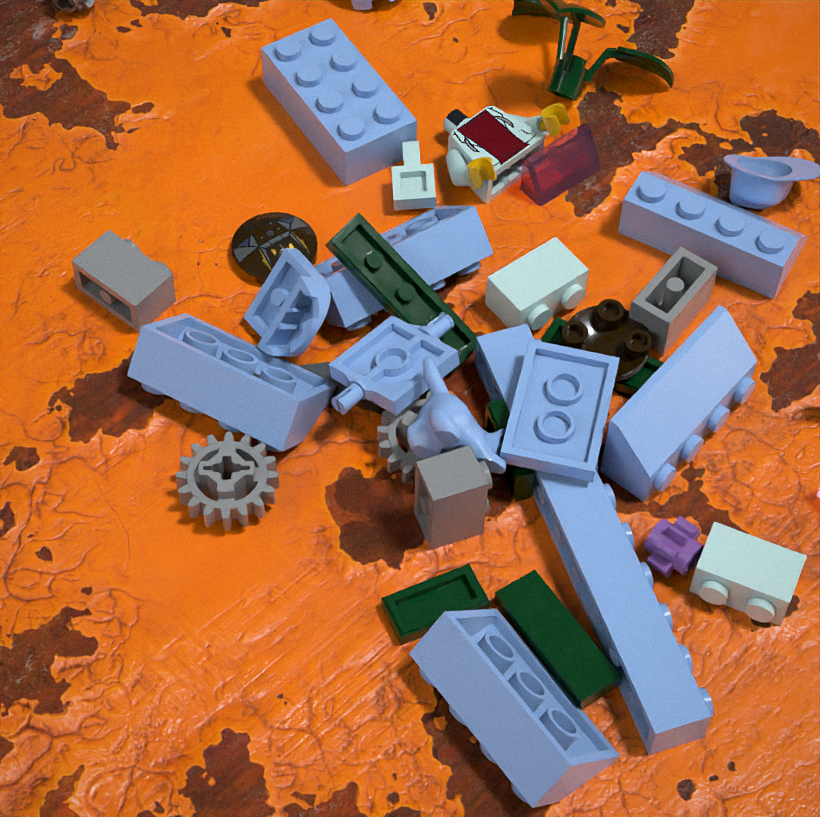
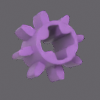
(673, 546)

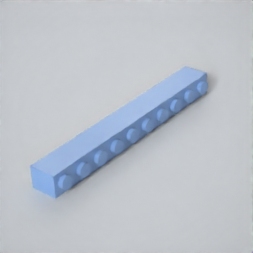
(609, 578)

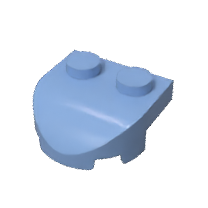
(289, 306)

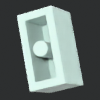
(537, 286)
(747, 574)

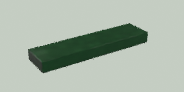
(396, 282)

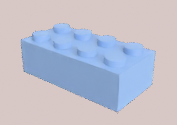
(338, 101)

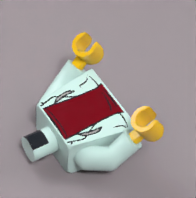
(492, 145)

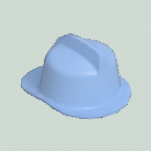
(766, 180)

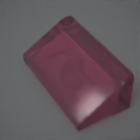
(560, 165)

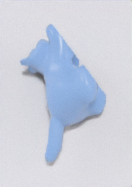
(448, 425)

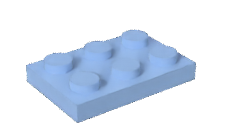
(560, 410)

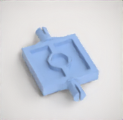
(389, 364)

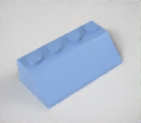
(736, 241)
(432, 243)
(216, 377)
(679, 407)
(512, 705)

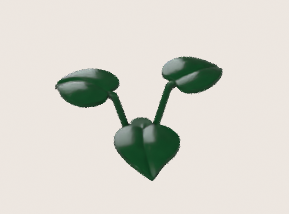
(570, 69)

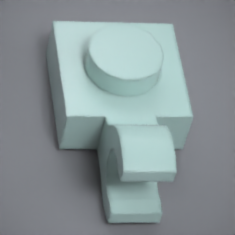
(414, 181)

